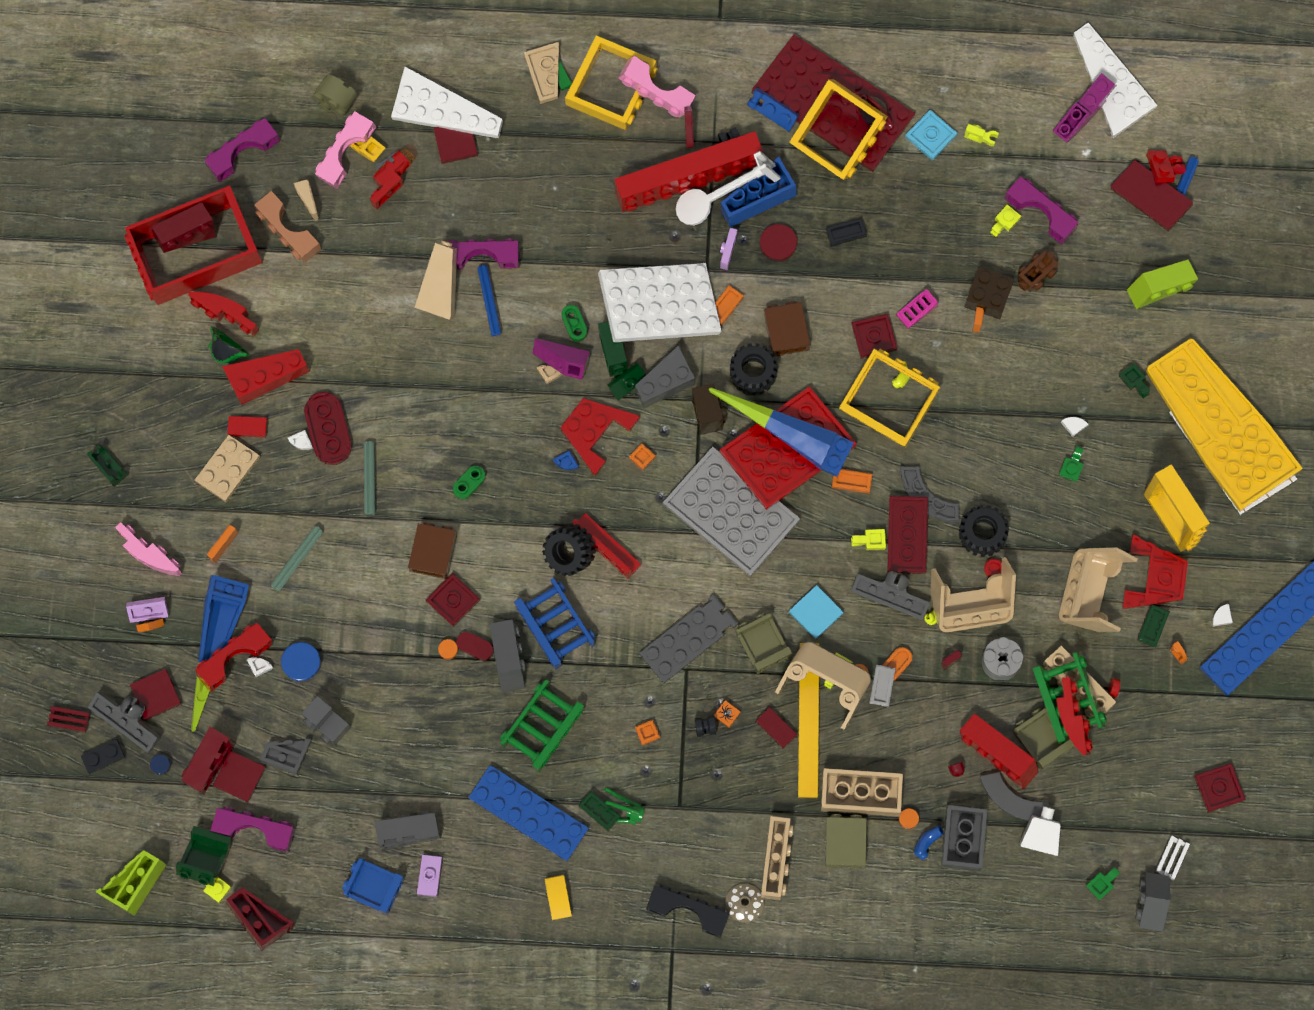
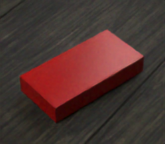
(247, 426)

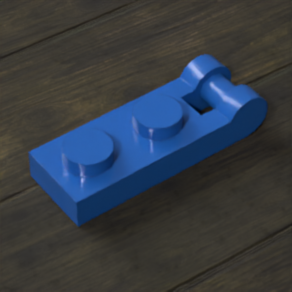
(773, 109)

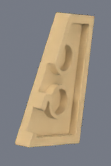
(543, 68)

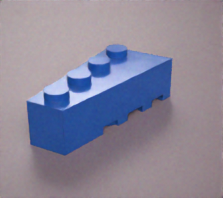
(758, 196)

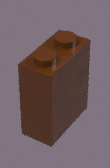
(786, 328)
(432, 550)

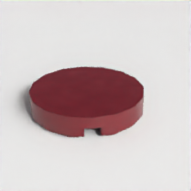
(778, 242)

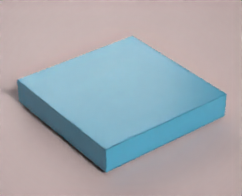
(931, 135)
(816, 612)

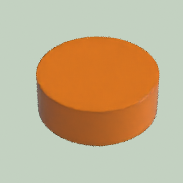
(448, 649)
(908, 818)

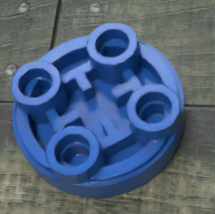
(300, 661)

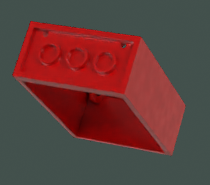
(214, 204)

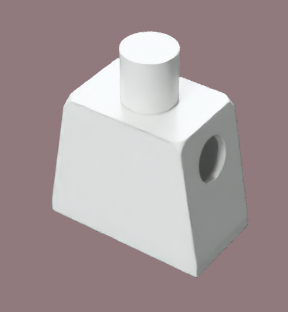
(1042, 833)

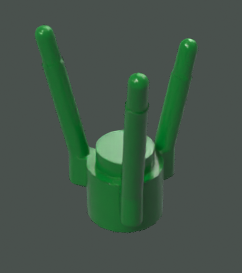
(634, 812)

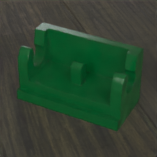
(107, 465)

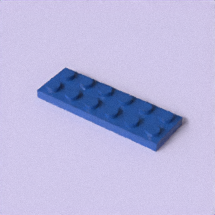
(528, 813)

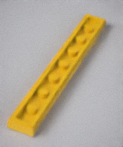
(808, 735)

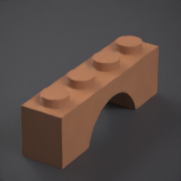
(302, 243)

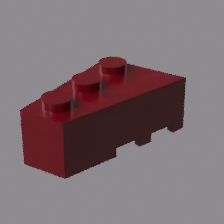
(184, 229)
(207, 760)
(258, 919)

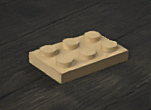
(227, 468)

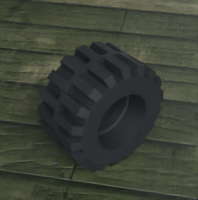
(753, 354)
(978, 545)
(556, 553)

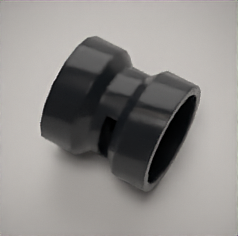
(733, 133)
(705, 726)

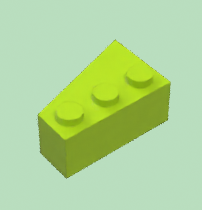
(1162, 283)
(133, 882)

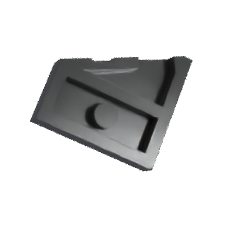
(286, 754)

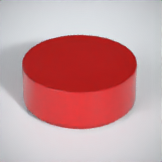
(992, 567)
(1114, 687)

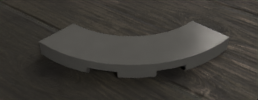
(937, 507)
(1008, 801)

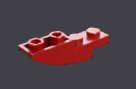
(218, 307)
(1075, 726)

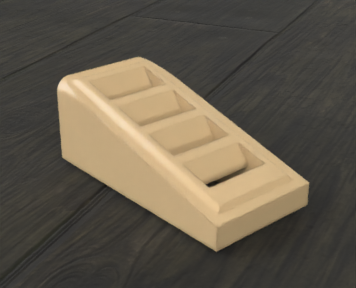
(305, 193)

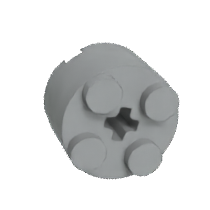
(1005, 669)

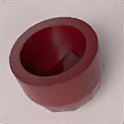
(957, 769)

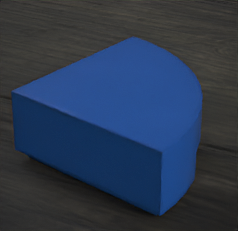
(566, 461)

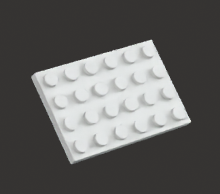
(659, 302)

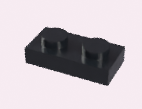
(102, 756)

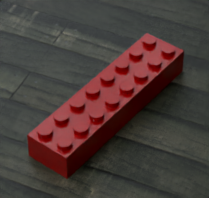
(687, 172)

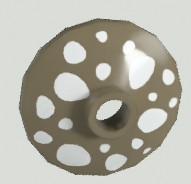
(746, 913)

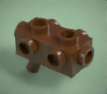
(1042, 266)

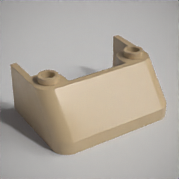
(1087, 586)
(976, 607)
(833, 669)

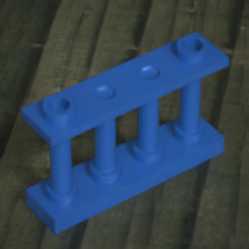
(546, 639)

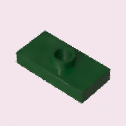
(626, 381)
(1153, 626)
(599, 811)

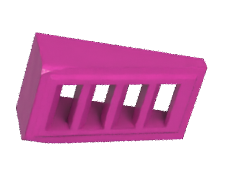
(913, 304)

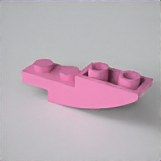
(152, 556)

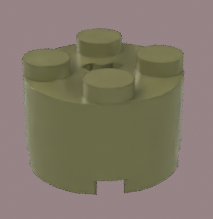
(334, 95)

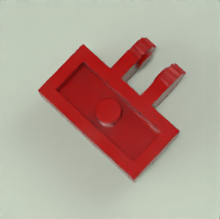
(1165, 168)

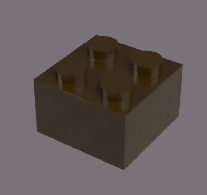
(989, 292)
(707, 409)

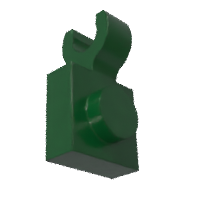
(1133, 379)

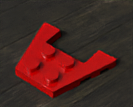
(587, 426)
(1164, 577)

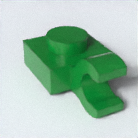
(1072, 467)
(1101, 884)

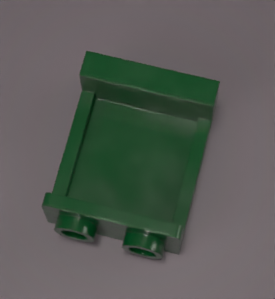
(204, 856)

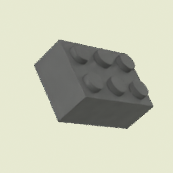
(964, 838)

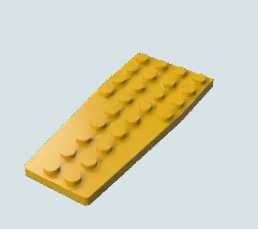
(1222, 425)

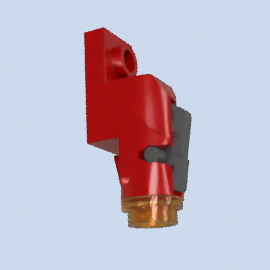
(388, 176)

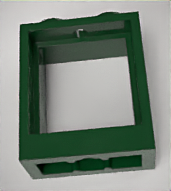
(613, 351)

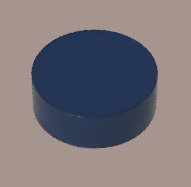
(160, 764)

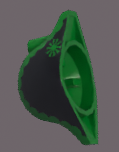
(224, 348)

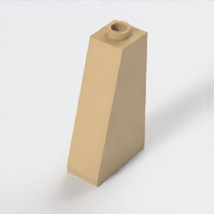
(439, 282)

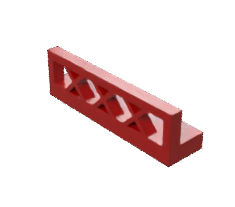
(608, 547)

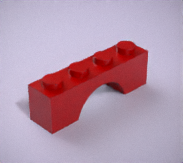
(252, 641)

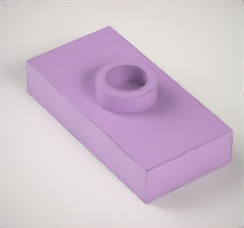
(727, 249)
(147, 609)
(429, 875)

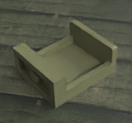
(763, 643)
(1040, 739)
(845, 842)

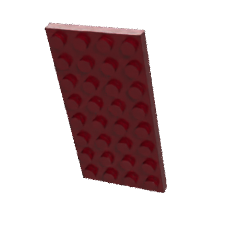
(794, 82)

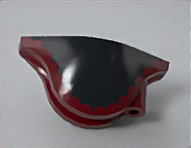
(881, 106)

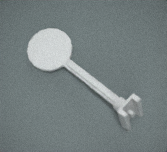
(695, 204)

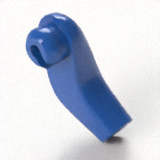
(926, 840)

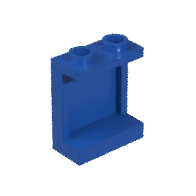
(372, 886)

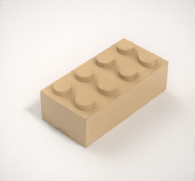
(861, 792)

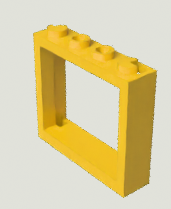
(593, 110)
(868, 140)
(899, 366)
(1176, 508)

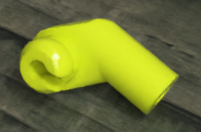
(901, 379)

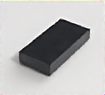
(846, 232)

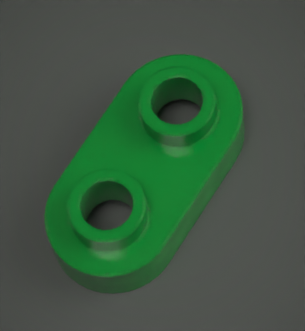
(574, 324)
(469, 482)

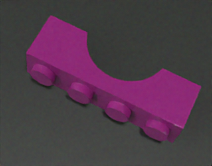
(259, 136)
(1024, 195)
(503, 252)
(278, 835)

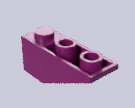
(563, 358)

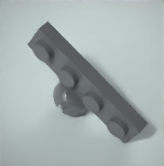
(891, 594)
(125, 719)

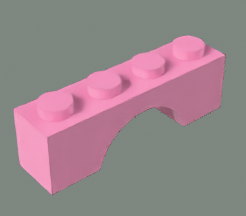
(636, 75)
(356, 130)

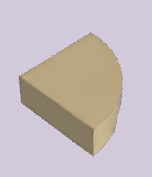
(548, 373)

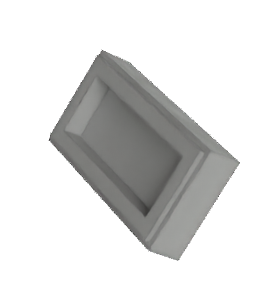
(882, 685)

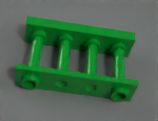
(1050, 694)
(561, 727)

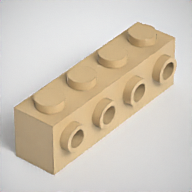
(1062, 657)
(775, 858)

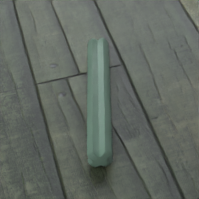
(369, 478)
(296, 558)

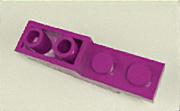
(1085, 109)

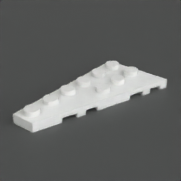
(1128, 99)
(432, 105)

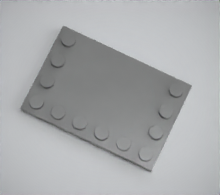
(729, 514)

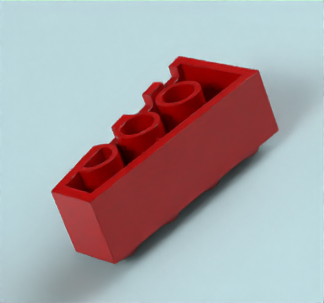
(264, 374)
(999, 751)

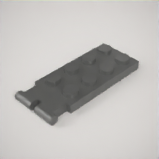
(687, 639)

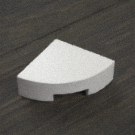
(1074, 425)
(300, 441)
(1222, 616)
(259, 666)

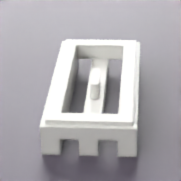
(1179, 842)

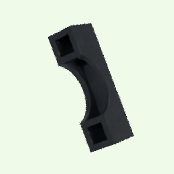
(664, 901)

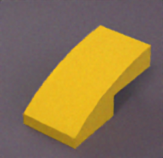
(371, 149)
(558, 897)

